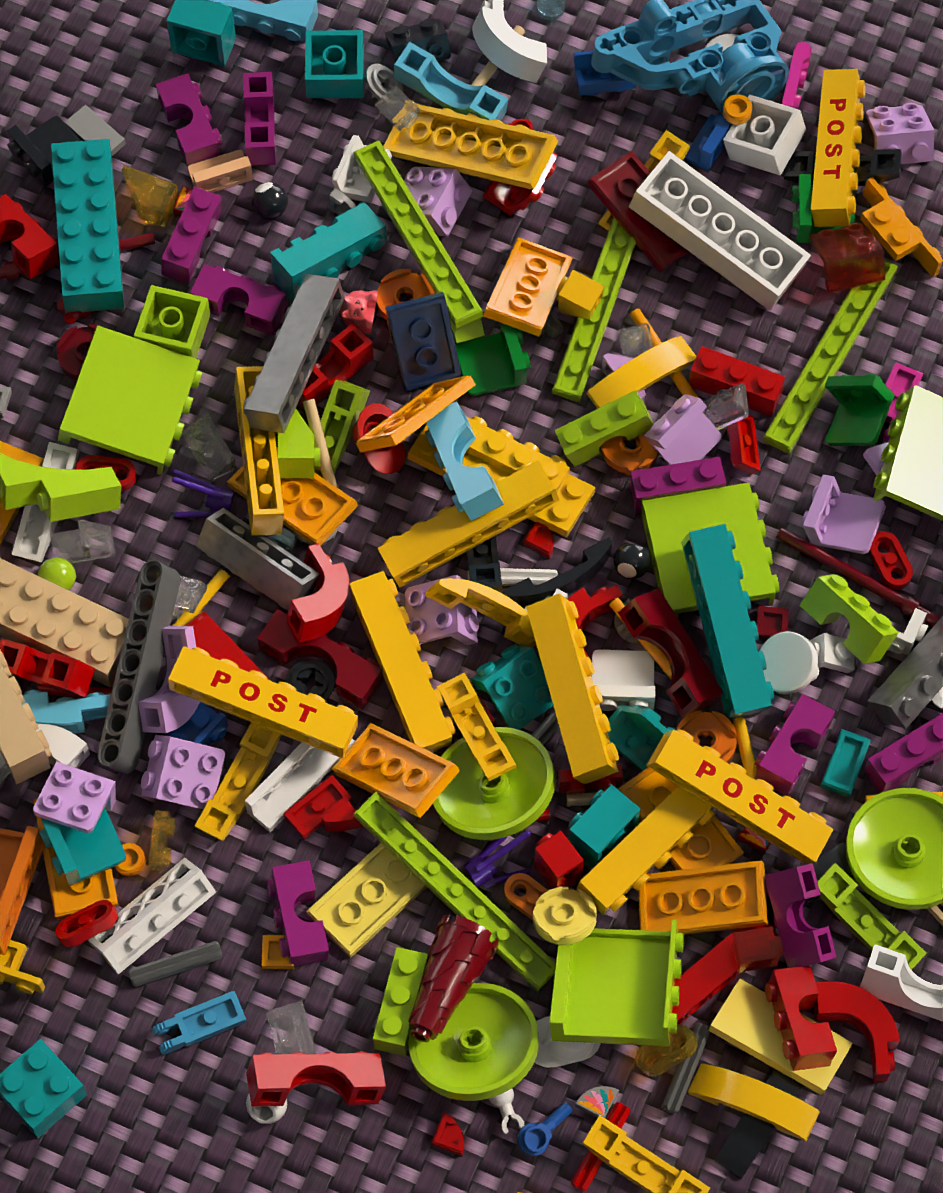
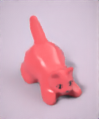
(359, 309)

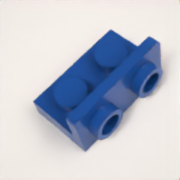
(709, 142)
(203, 726)

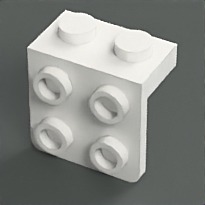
(624, 678)

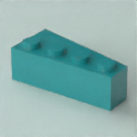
(329, 249)

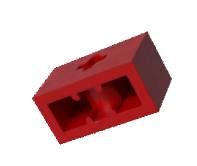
(558, 861)

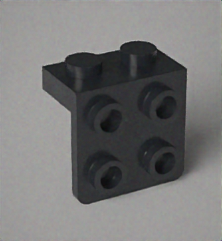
(35, 147)

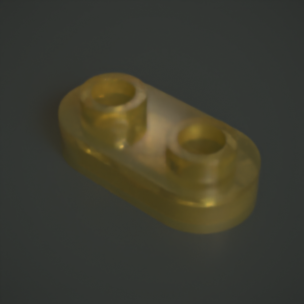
(159, 853)
(668, 1055)

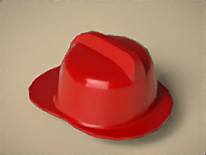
(384, 460)

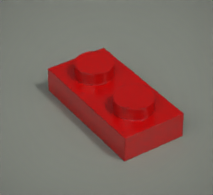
(744, 445)
(570, 785)
(308, 812)

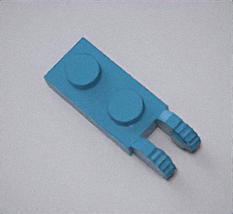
(201, 1022)

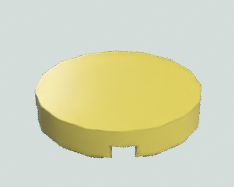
(564, 915)

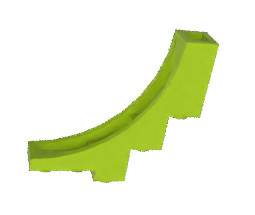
(58, 491)

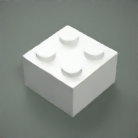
(766, 137)

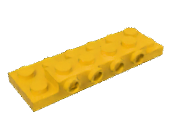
(474, 146)
(503, 457)

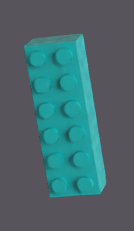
(87, 226)
(726, 621)

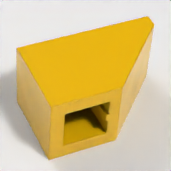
(578, 295)

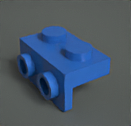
(593, 82)

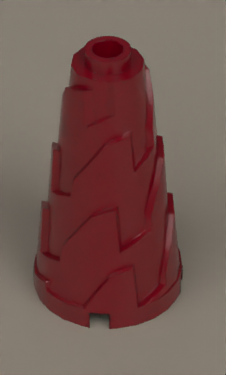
(452, 965)

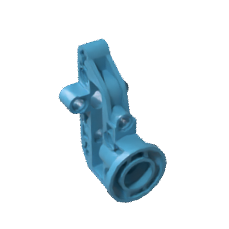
(747, 67)

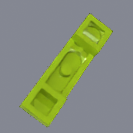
(863, 918)

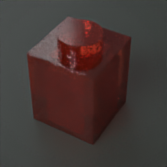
(756, 949)

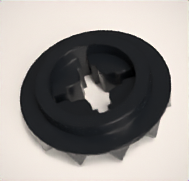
(304, 671)

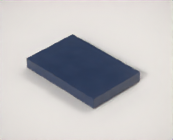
(423, 341)

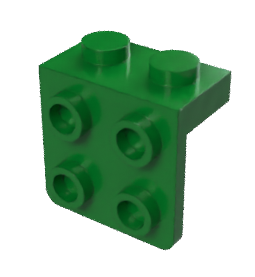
(802, 217)
(494, 361)
(861, 409)

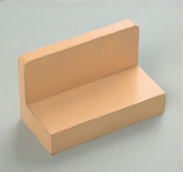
(221, 171)

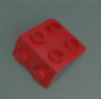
(514, 198)

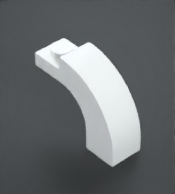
(505, 47)
(64, 746)

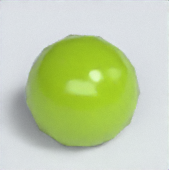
(58, 572)

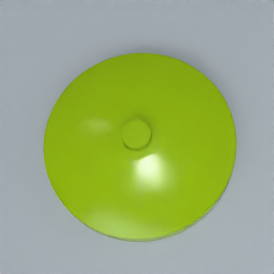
(505, 804)
(898, 848)
(482, 1048)

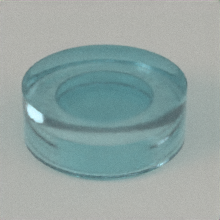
(550, 9)
(285, 540)

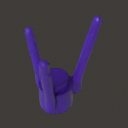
(216, 497)
(482, 869)

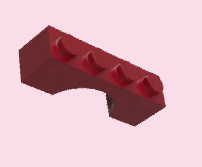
(654, 621)
(356, 676)

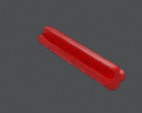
(591, 1163)

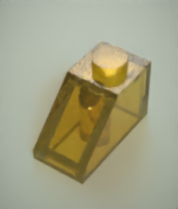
(150, 195)

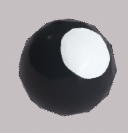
(270, 200)
(632, 560)

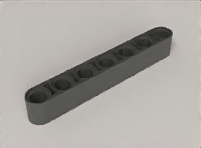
(138, 666)

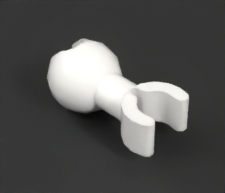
(504, 1101)

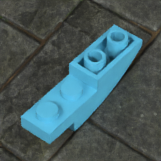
(67, 711)

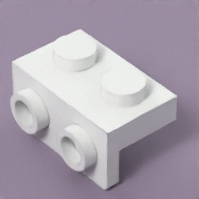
(349, 176)

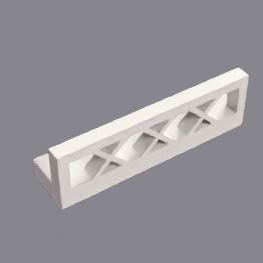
(289, 784)
(155, 916)

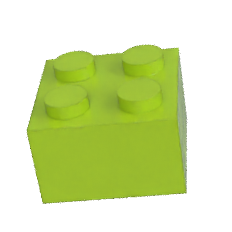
(173, 320)

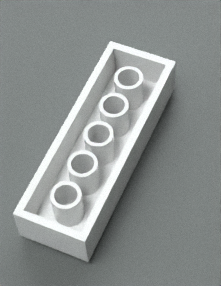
(719, 230)

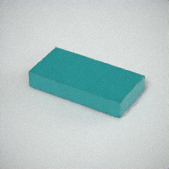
(845, 763)

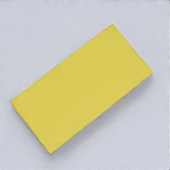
(366, 899)
(749, 1024)

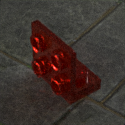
(849, 256)

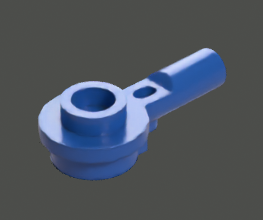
(535, 1137)

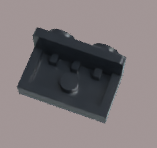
(427, 35)

